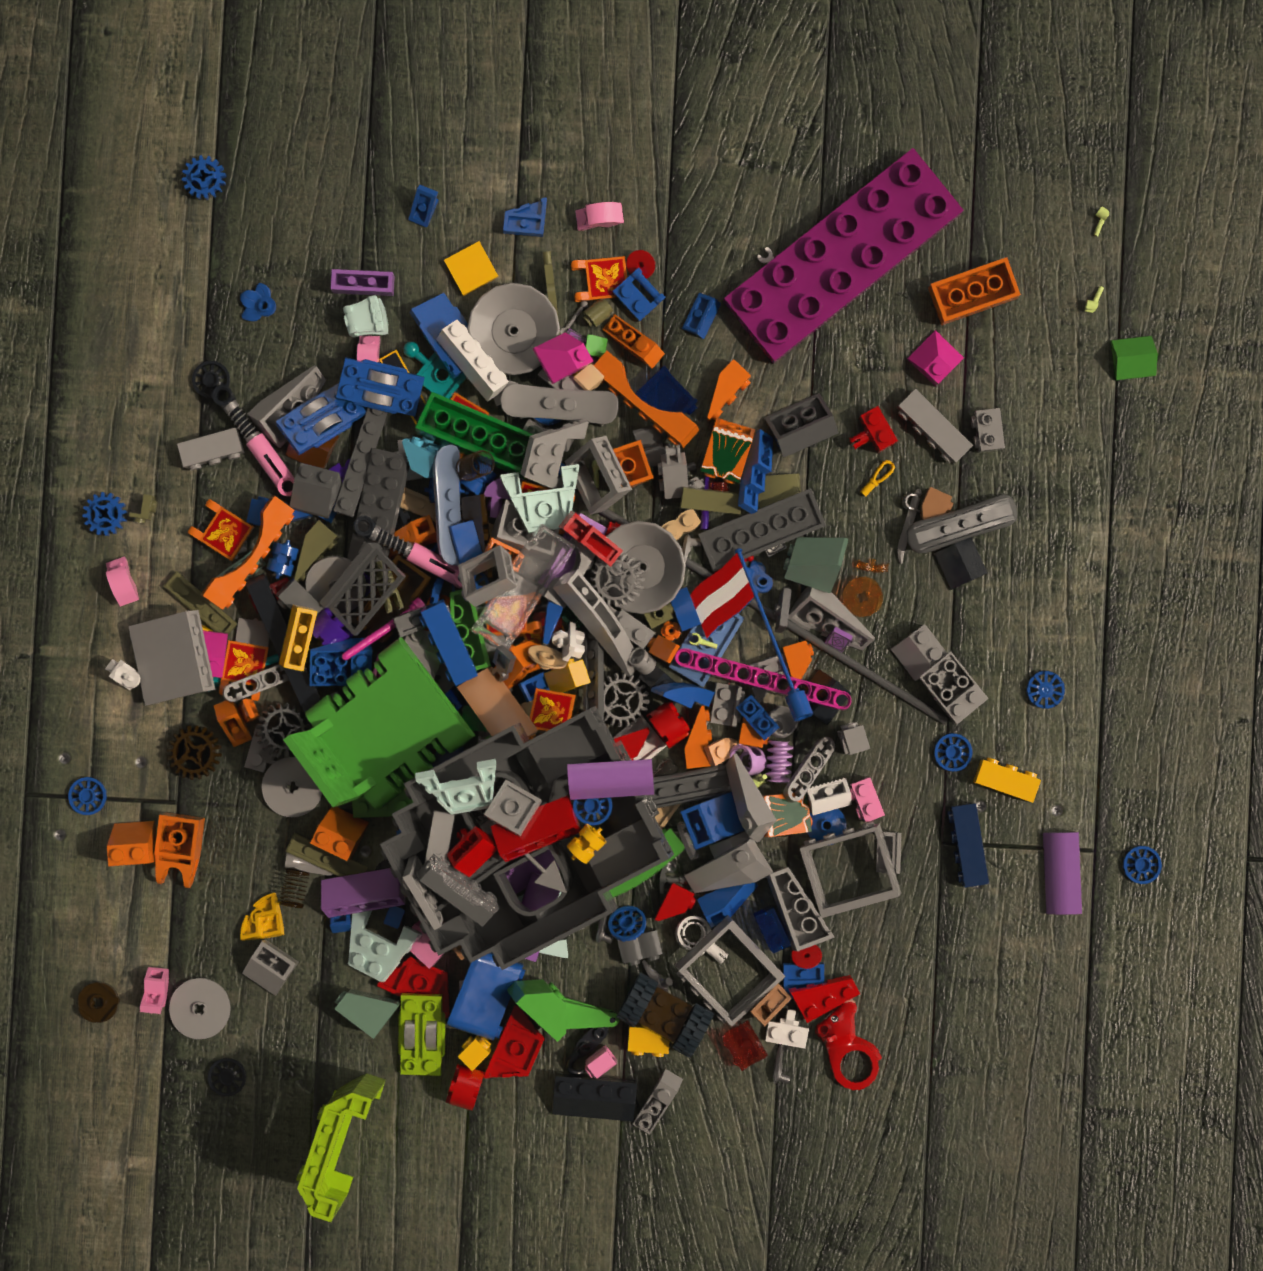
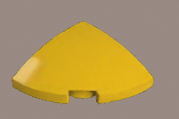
(264, 920)

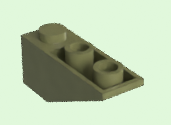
(315, 545)

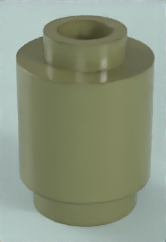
(597, 313)

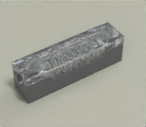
(458, 890)

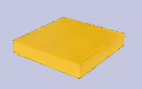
(471, 268)

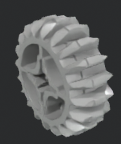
(622, 586)
(637, 690)

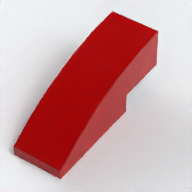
(590, 538)

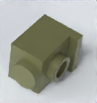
(655, 621)

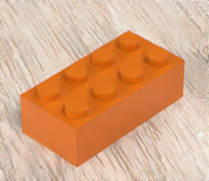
(974, 291)

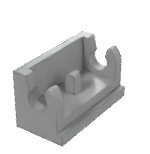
(893, 843)

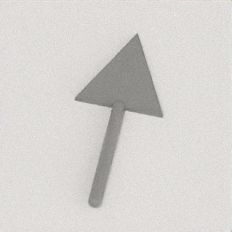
(549, 877)

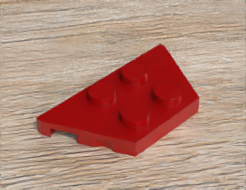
(417, 978)
(516, 1047)

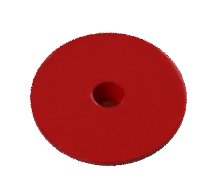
(642, 260)
(807, 957)

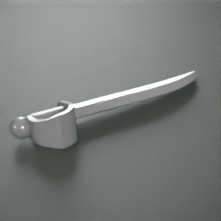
(912, 510)

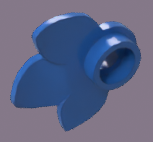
(255, 301)
(758, 572)

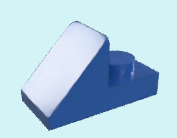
(423, 205)
(529, 686)

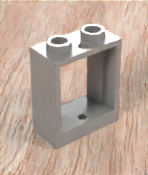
(495, 557)

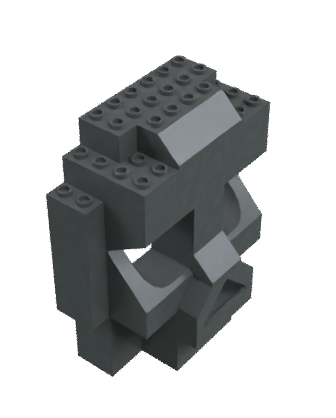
(540, 768)

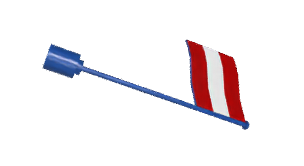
(724, 597)

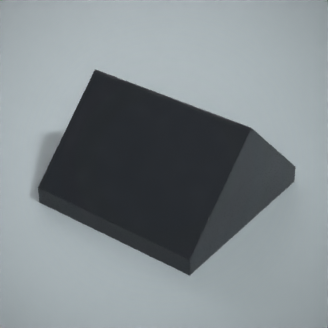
(960, 563)
(821, 712)

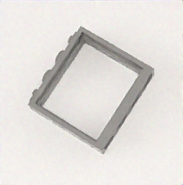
(856, 902)
(753, 996)

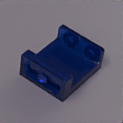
(667, 394)
(772, 929)

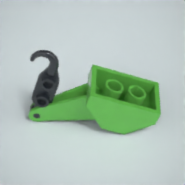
(557, 1013)

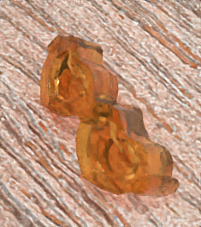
(872, 567)

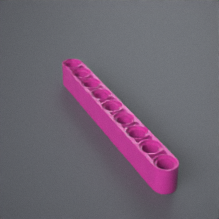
(754, 672)

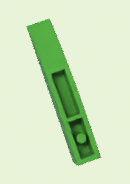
(677, 848)

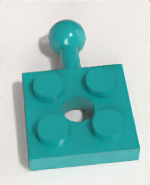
(430, 369)

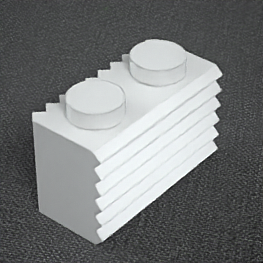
(829, 796)

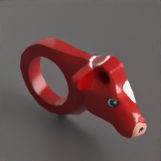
(839, 1037)

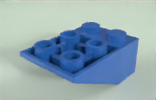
(330, 669)
(712, 820)

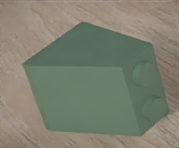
(815, 561)
(366, 1010)

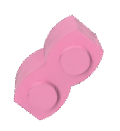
(600, 1062)

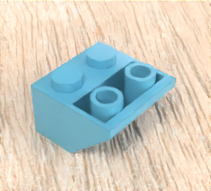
(421, 455)

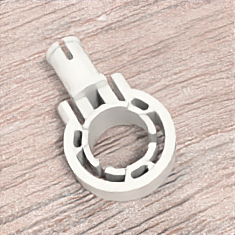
(714, 950)

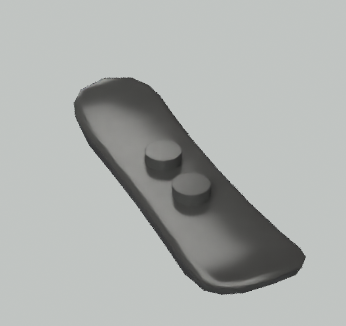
(962, 524)
(691, 786)

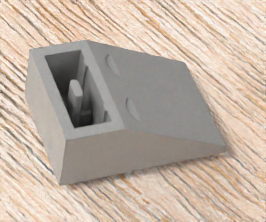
(953, 688)

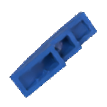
(756, 466)

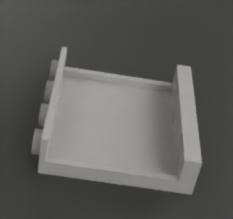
(171, 657)

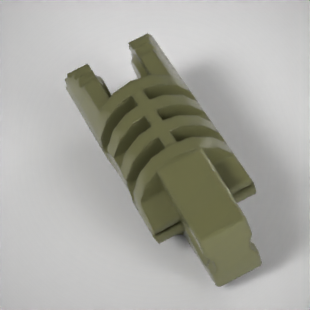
(396, 596)

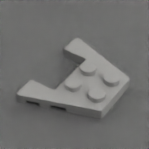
(546, 453)

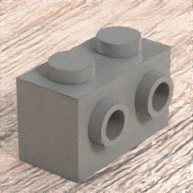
(988, 430)

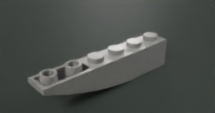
(596, 617)

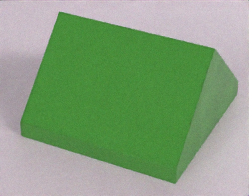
(1134, 358)

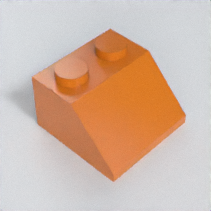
(634, 463)

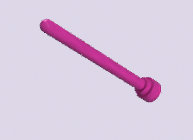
(417, 603)

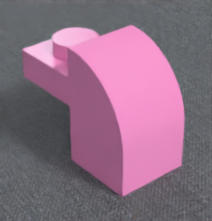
(599, 214)
(368, 348)
(121, 581)
(155, 990)

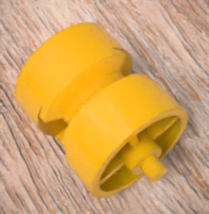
(587, 842)

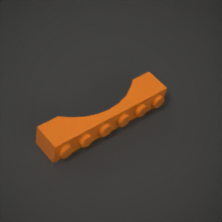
(674, 424)
(273, 517)

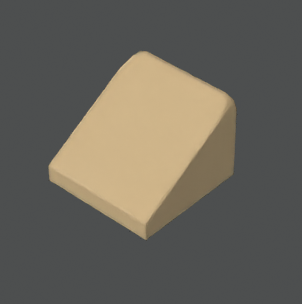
(589, 378)

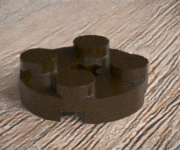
(86, 1002)

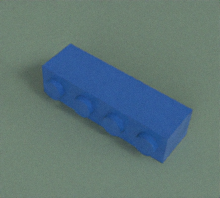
(449, 643)

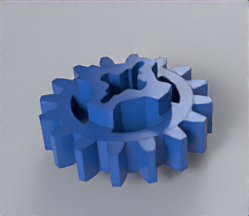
(194, 178)
(110, 507)

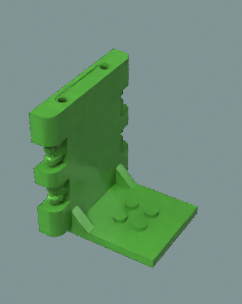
(379, 731)

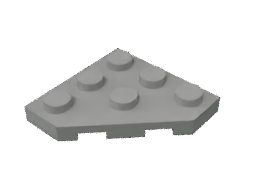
(422, 895)

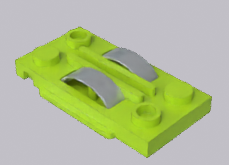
(421, 1034)

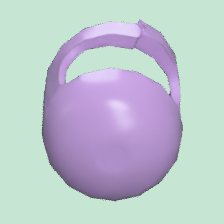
(757, 757)

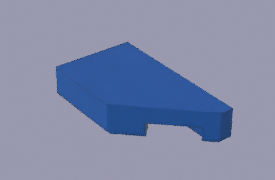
(436, 591)

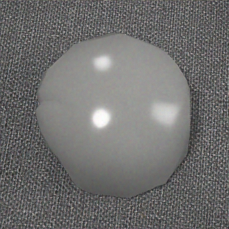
(784, 720)

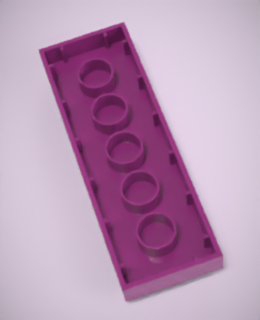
(843, 255)

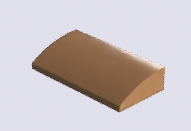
(495, 703)

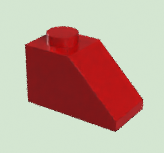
(634, 741)
(675, 902)

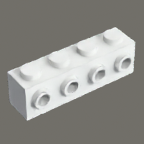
(472, 360)

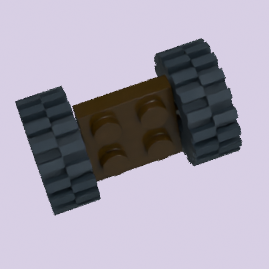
(665, 1015)

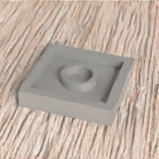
(512, 808)

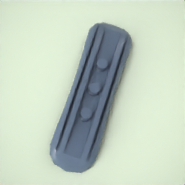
(446, 500)

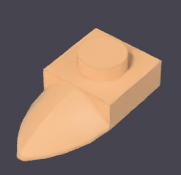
(719, 750)

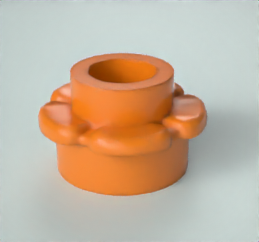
(671, 625)

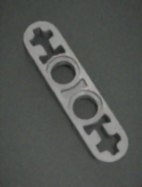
(261, 684)
(810, 770)

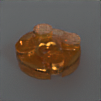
(873, 592)

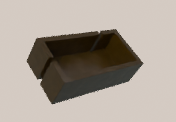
(409, 589)

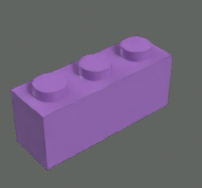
(362, 282)

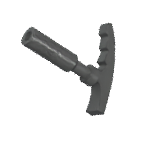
(663, 879)

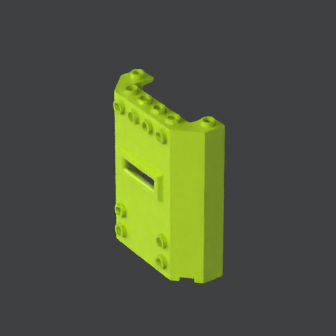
(319, 1183)

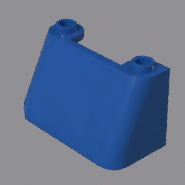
(484, 997)

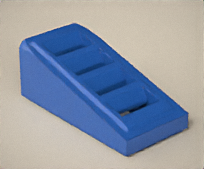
(552, 616)

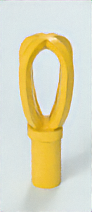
(873, 482)

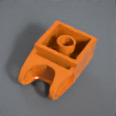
(176, 853)

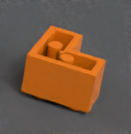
(523, 663)

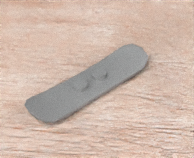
(562, 404)

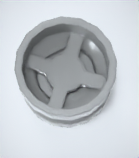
(642, 661)

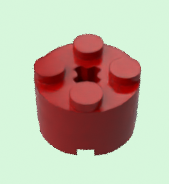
(668, 725)
(464, 1087)

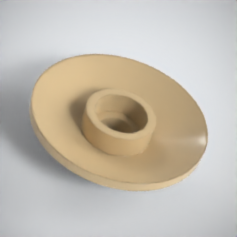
(546, 657)

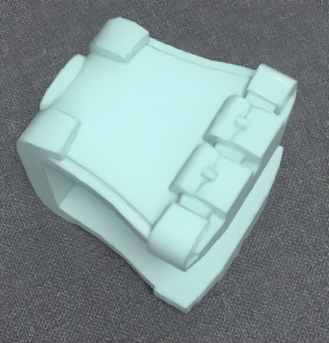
(366, 317)

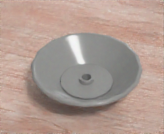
(508, 308)
(663, 562)

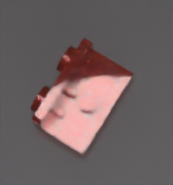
(744, 1045)

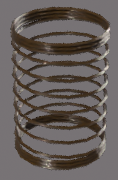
(471, 456)
(288, 903)

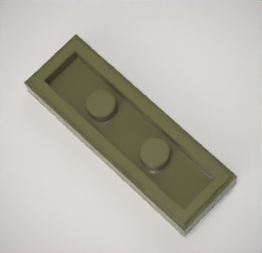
(710, 500)

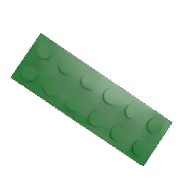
(472, 431)

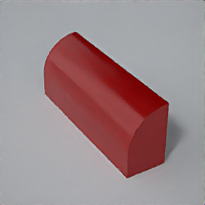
(548, 825)

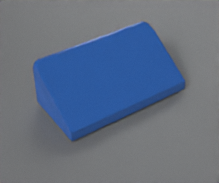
(701, 315)
(465, 541)

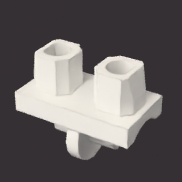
(569, 642)
(123, 674)

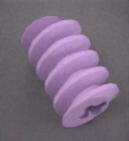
(779, 761)

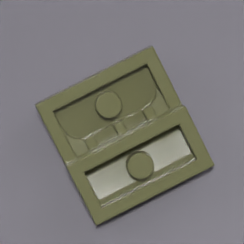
(778, 488)

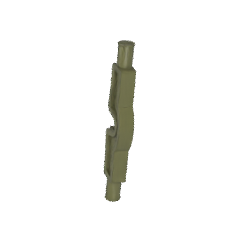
(550, 279)

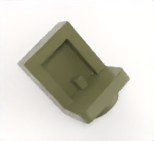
(149, 507)

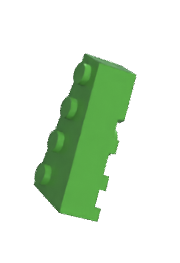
(464, 617)

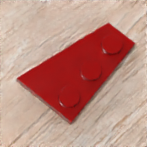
(821, 998)

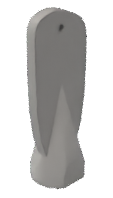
(293, 861)

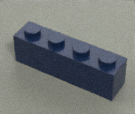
(968, 844)

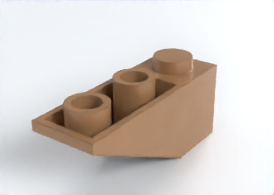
(935, 504)

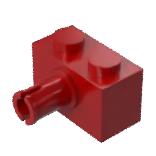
(875, 430)
(471, 851)

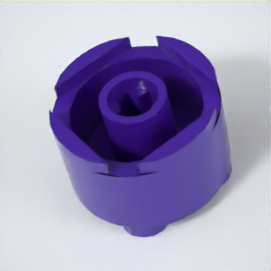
(330, 628)

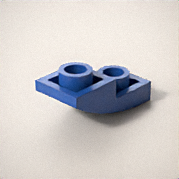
(685, 610)
(757, 717)

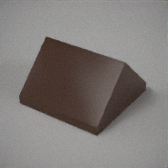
(314, 456)

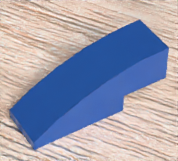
(684, 693)

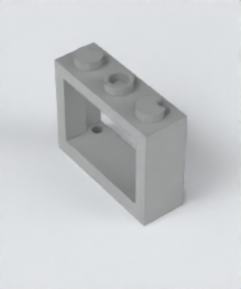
(610, 469)

